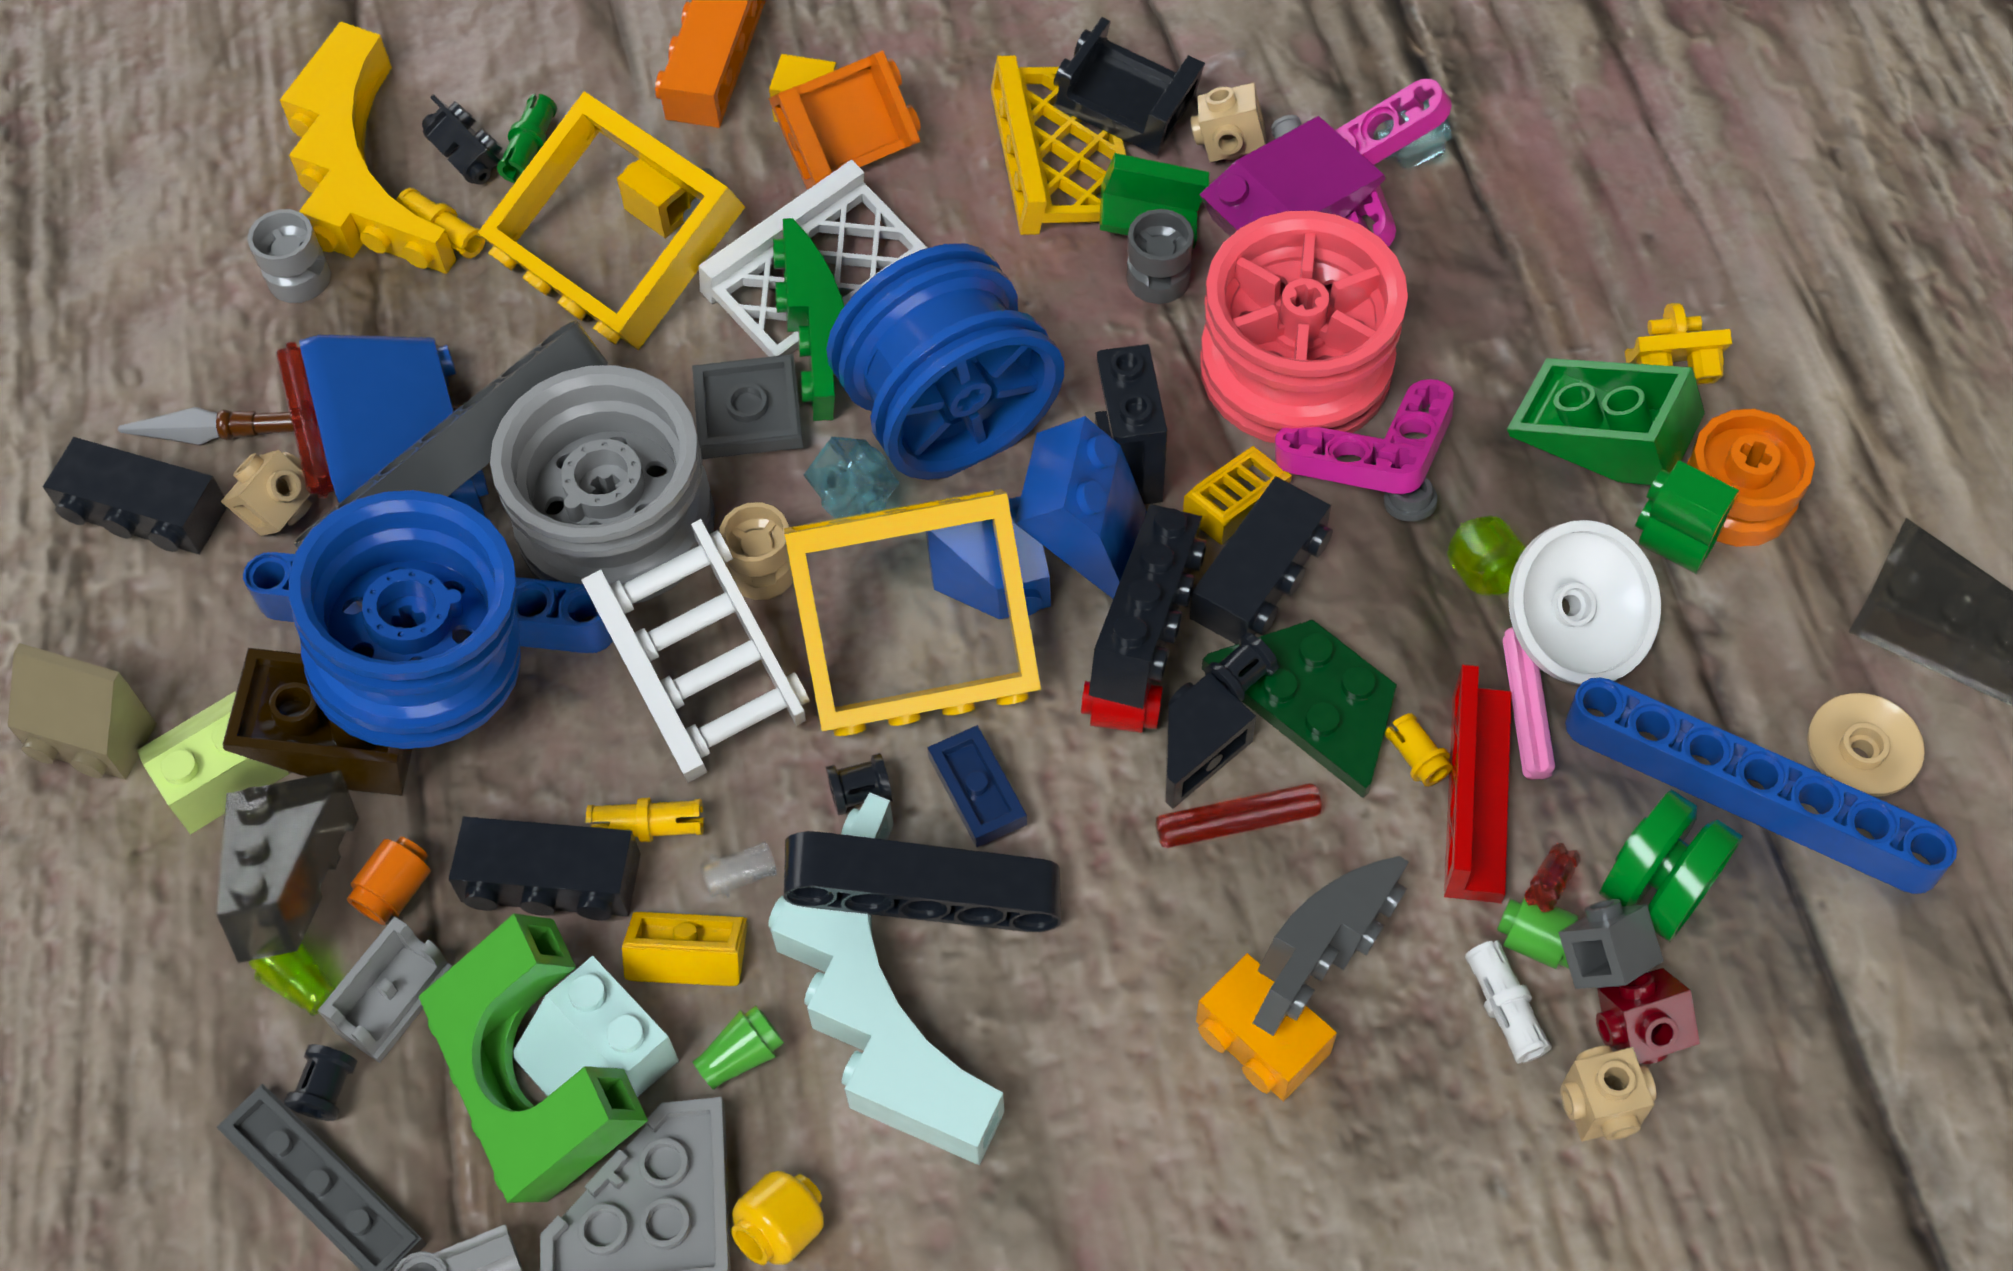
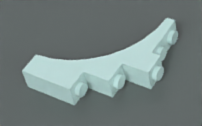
(900, 1072)

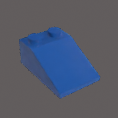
(1082, 501)

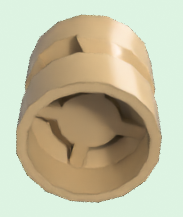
(758, 550)

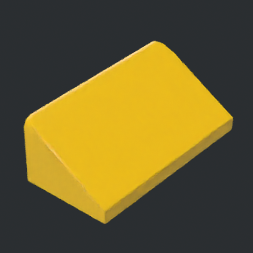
(684, 948)

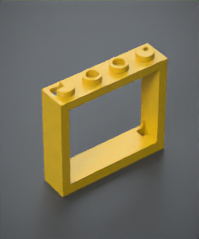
(674, 266)
(902, 521)

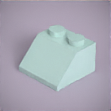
(592, 1025)

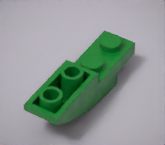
(811, 308)

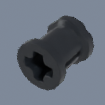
(1244, 665)
(853, 783)
(321, 1082)

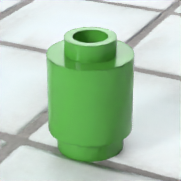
(1535, 932)

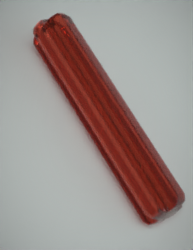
(1238, 815)

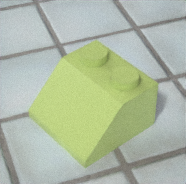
(197, 771)

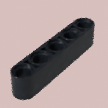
(921, 882)

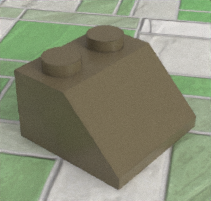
(76, 713)

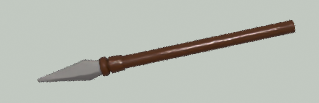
(201, 426)

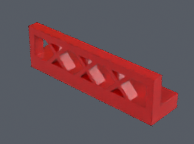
(1478, 791)

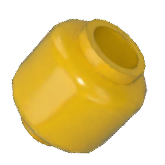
(777, 1218)

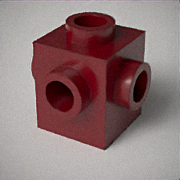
(1648, 1014)

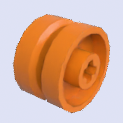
(1762, 460)

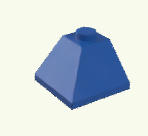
(969, 570)

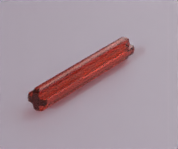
(304, 421)

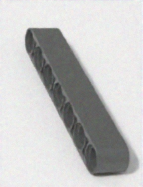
(464, 439)

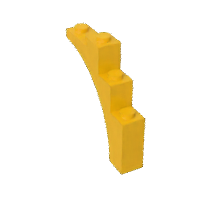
(330, 114)

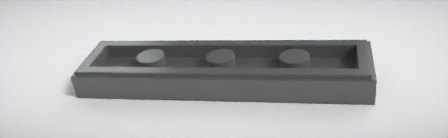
(319, 1183)

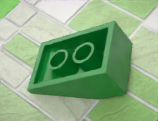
(1611, 416)

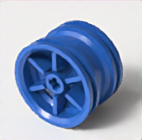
(944, 360)
(417, 656)

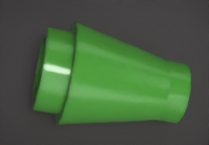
(739, 1047)

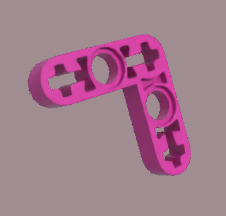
(1360, 134)
(1301, 449)

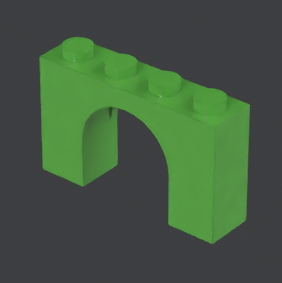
(475, 1021)

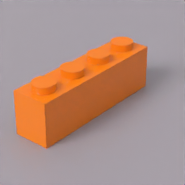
(706, 59)

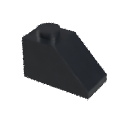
(1203, 734)

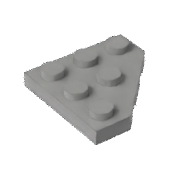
(654, 1201)

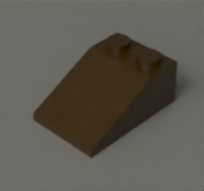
(285, 728)

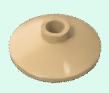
(1878, 729)

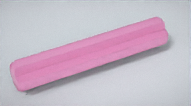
(1528, 710)

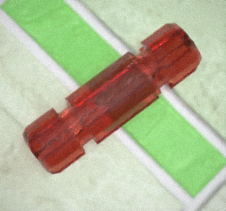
(1552, 877)

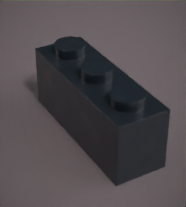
(135, 496)
(1261, 562)
(545, 867)

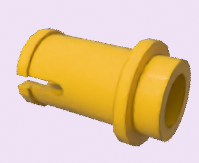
(1426, 760)

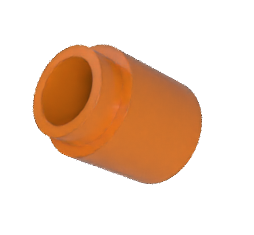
(389, 879)

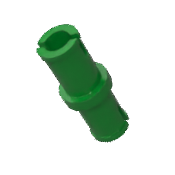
(527, 136)

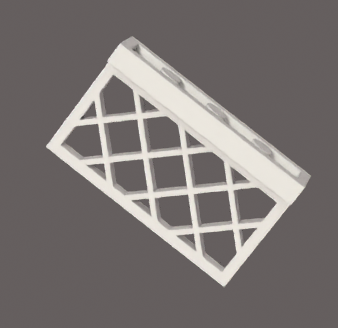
(814, 212)

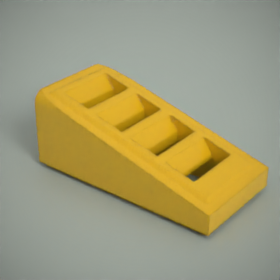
(1220, 523)

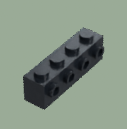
(1146, 606)

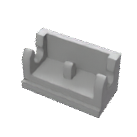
(382, 990)

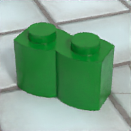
(1685, 515)

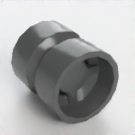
(1159, 256)

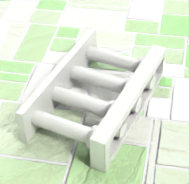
(667, 694)

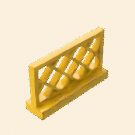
(1024, 156)

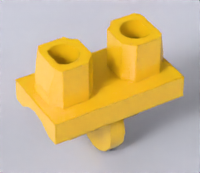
(1700, 349)

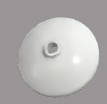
(1609, 597)

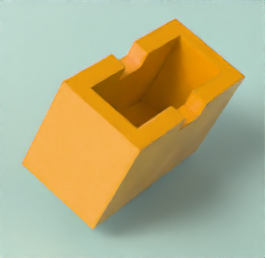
(1269, 1061)

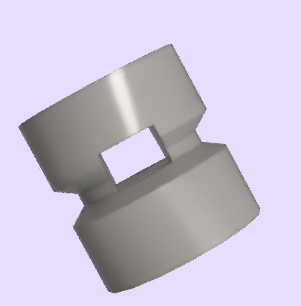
(289, 255)

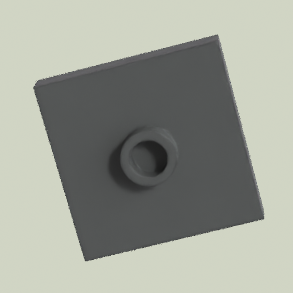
(747, 406)

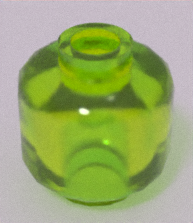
(1485, 554)

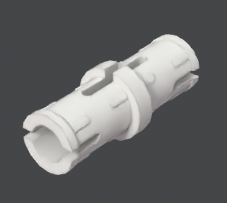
(1508, 1001)

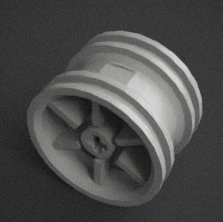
(593, 457)

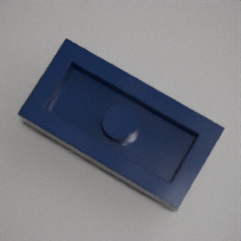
(977, 786)

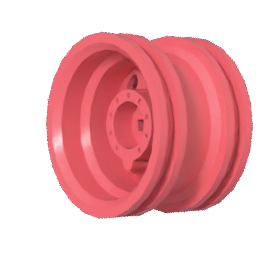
(1301, 324)

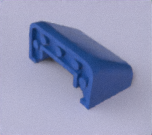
(378, 401)

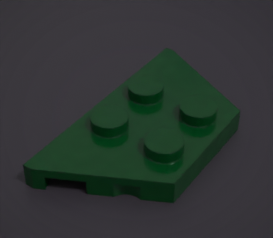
(1323, 700)

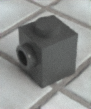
(1610, 945)

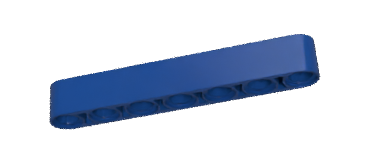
(554, 628)
(1784, 784)

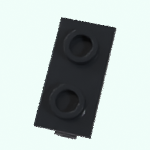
(452, 128)

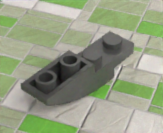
(1325, 933)

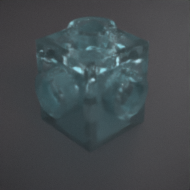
(851, 477)

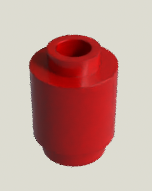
(1121, 716)

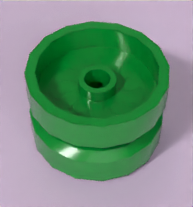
(1662, 860)

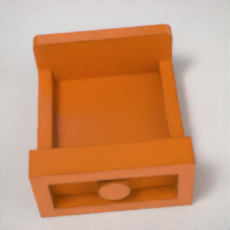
(846, 117)

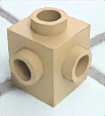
(1229, 122)
(269, 492)
(1603, 1110)

